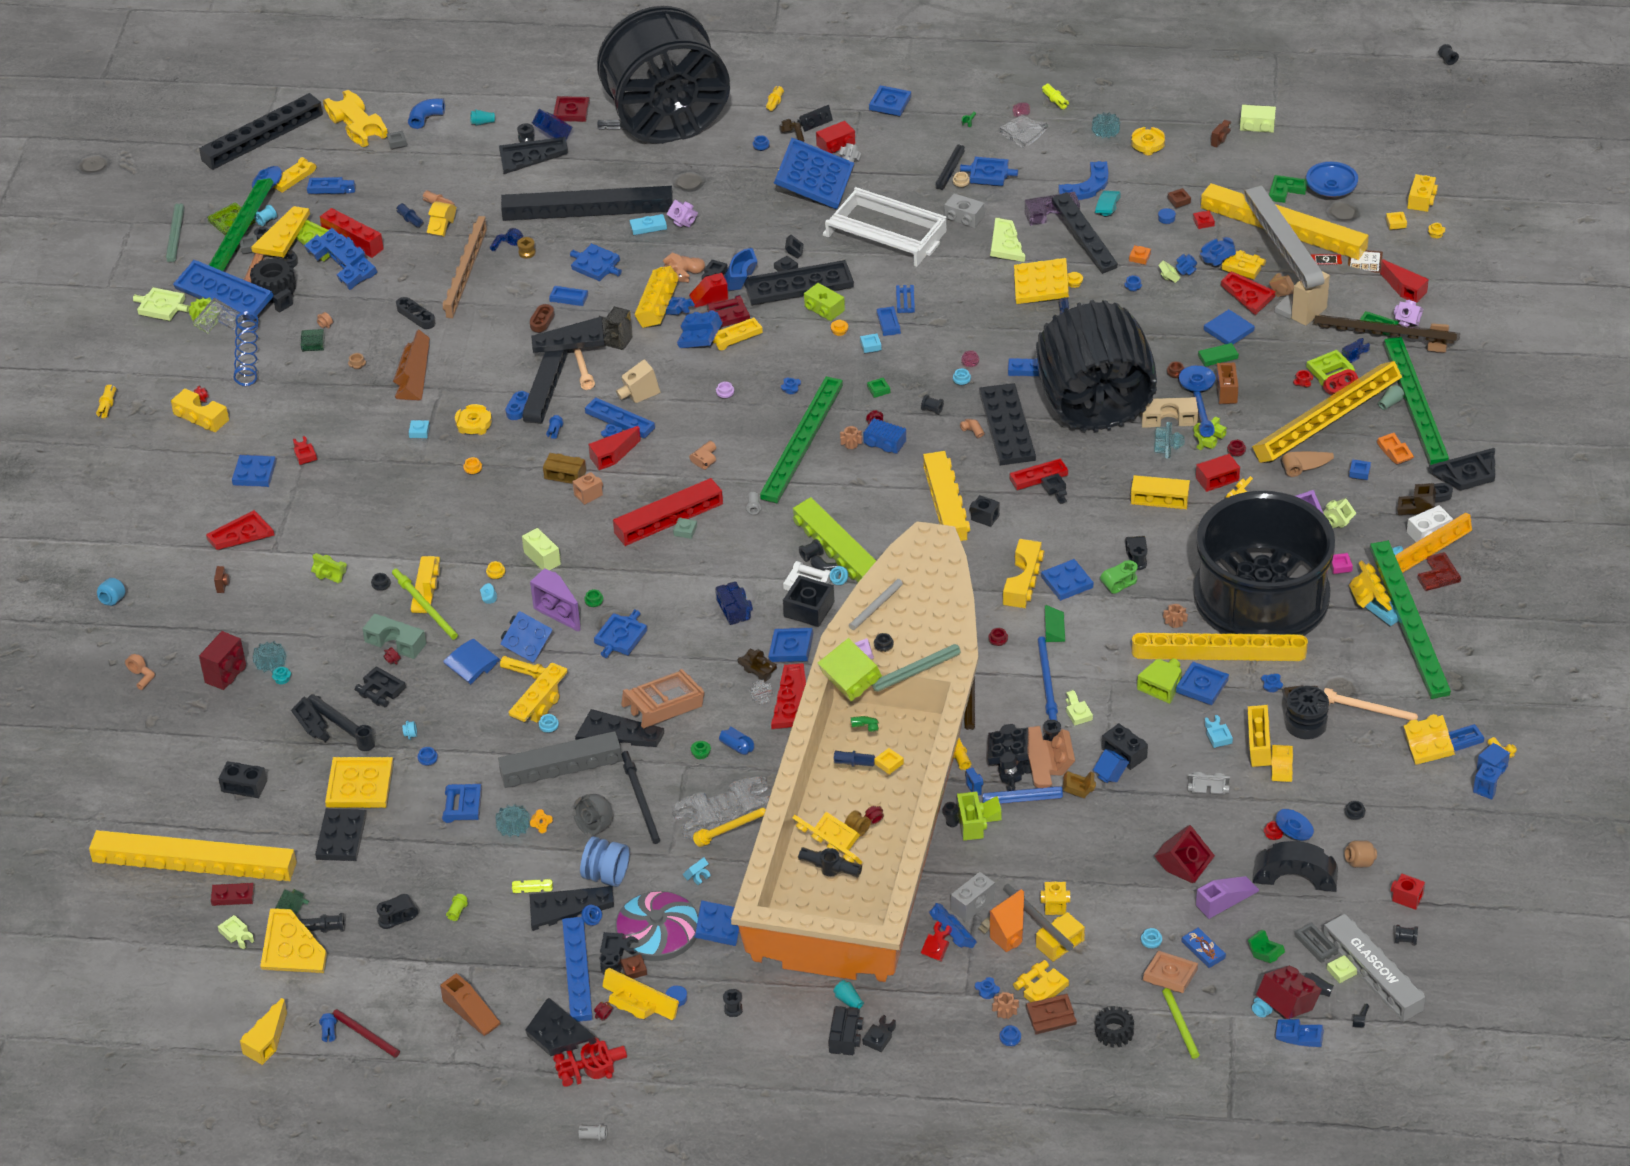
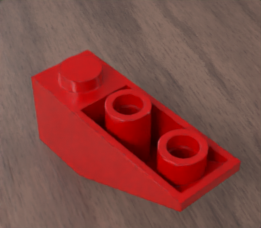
(1404, 282)
(612, 449)

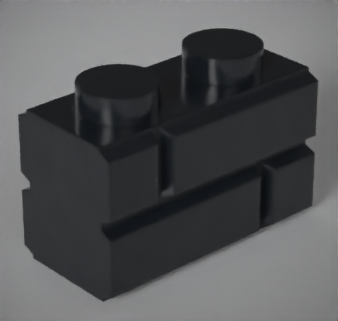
(844, 1030)

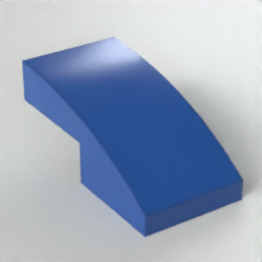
(1294, 1033)

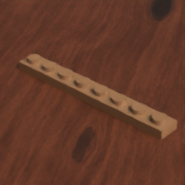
(464, 269)

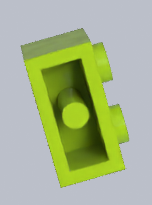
(970, 816)

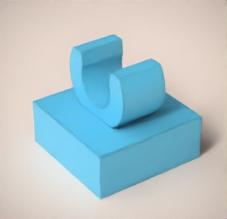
(697, 869)

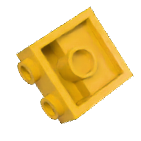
(1428, 739)

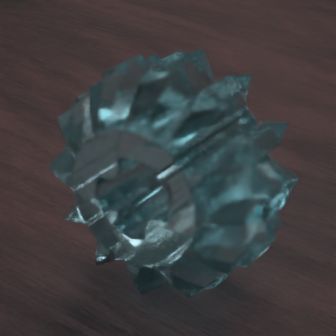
(1106, 125)
(269, 656)
(512, 820)

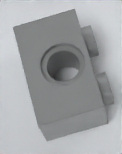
(964, 210)
(972, 896)

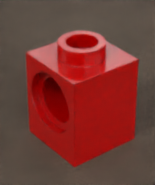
(1408, 891)

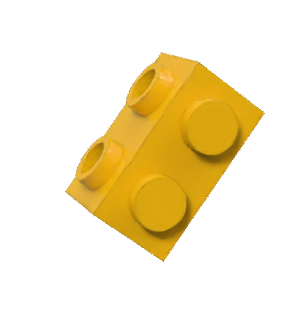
(1422, 193)

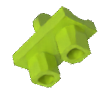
(1210, 442)
(327, 568)

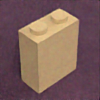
(1309, 301)

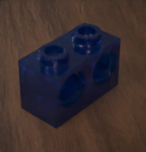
(551, 124)

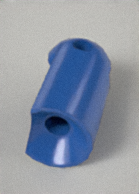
(736, 740)

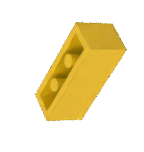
(1160, 492)
(1259, 735)

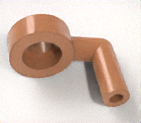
(137, 665)

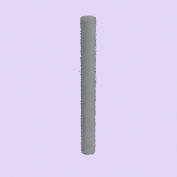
(875, 604)

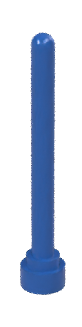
(1206, 427)

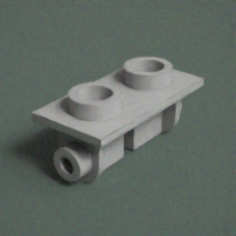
(1199, 782)

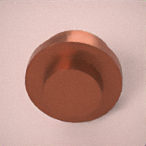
(1174, 369)

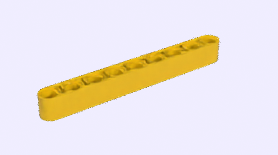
(1219, 646)

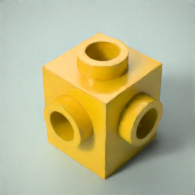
(1055, 898)

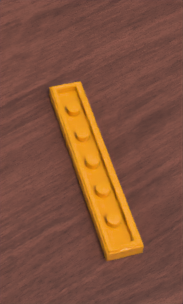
(1434, 542)

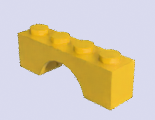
(1018, 589)

